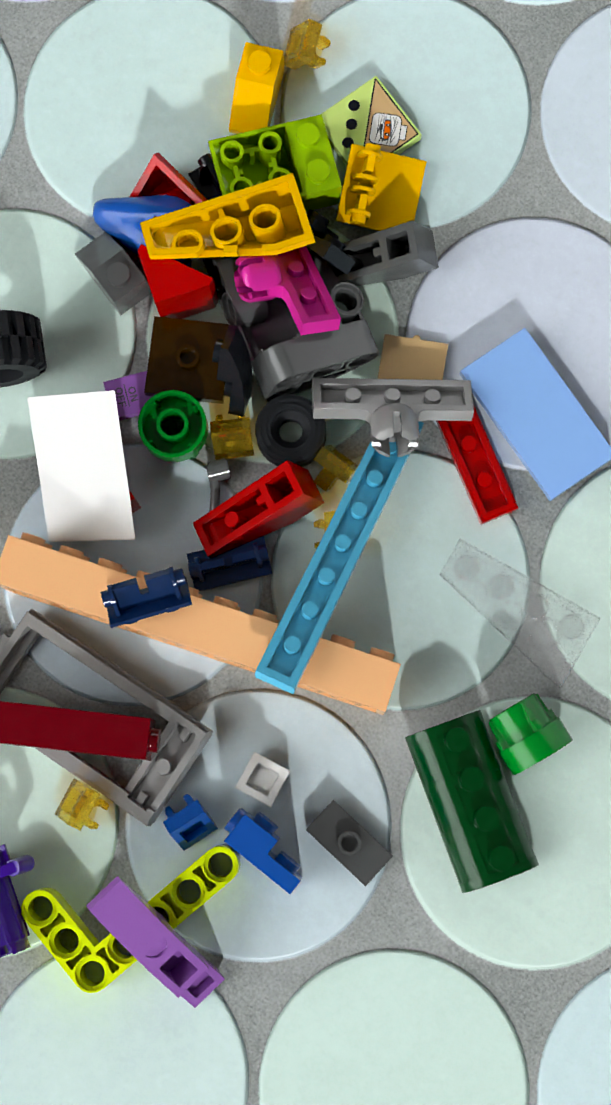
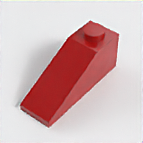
(259, 509)

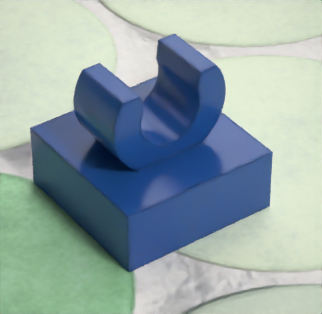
(189, 824)

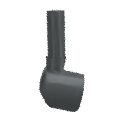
(217, 471)

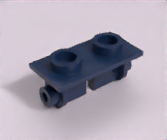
(230, 567)
(165, 593)

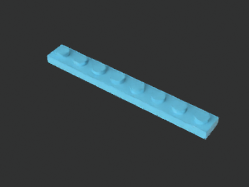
(330, 569)

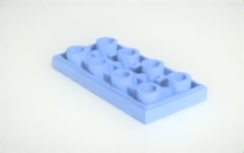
(537, 414)

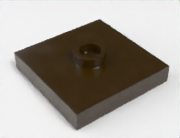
(183, 359)

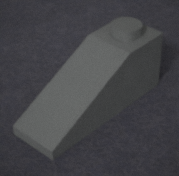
(390, 255)

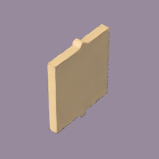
(412, 358)

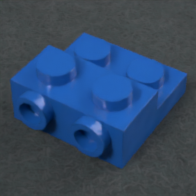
(254, 840)

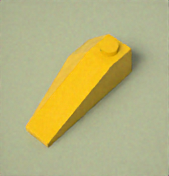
(243, 223)

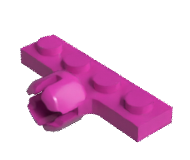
(293, 279)

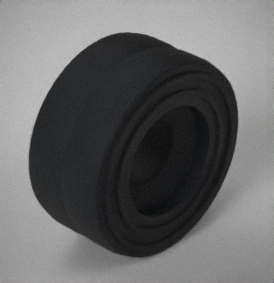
(283, 410)

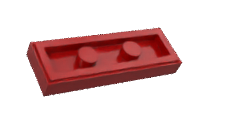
(478, 468)

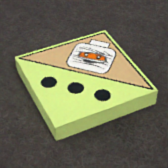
(369, 117)

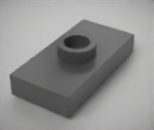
(349, 843)

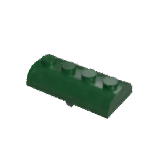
(471, 802)

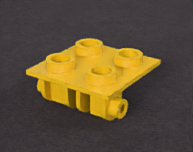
(379, 188)

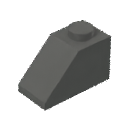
(114, 272)

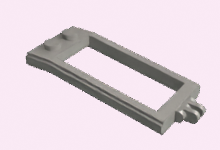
(179, 743)

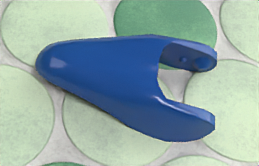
(123, 216)

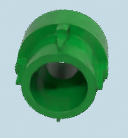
(166, 406)
(528, 733)

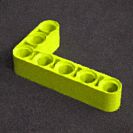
(106, 951)

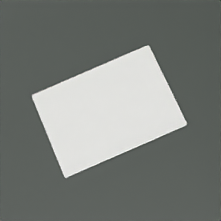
(82, 466)

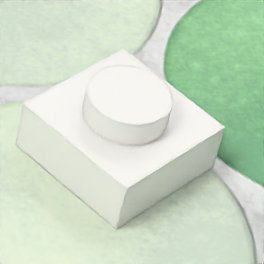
(262, 779)

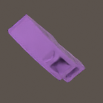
(154, 942)

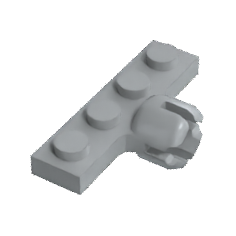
(392, 406)

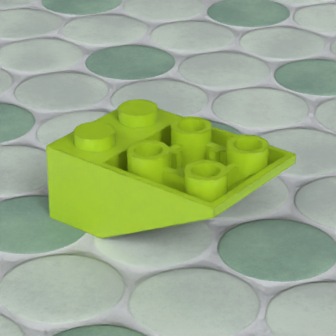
(276, 151)

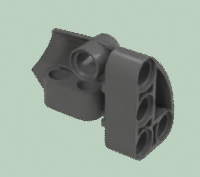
(278, 353)

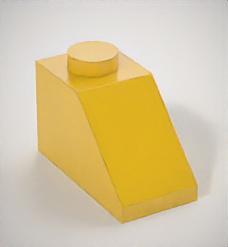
(256, 88)

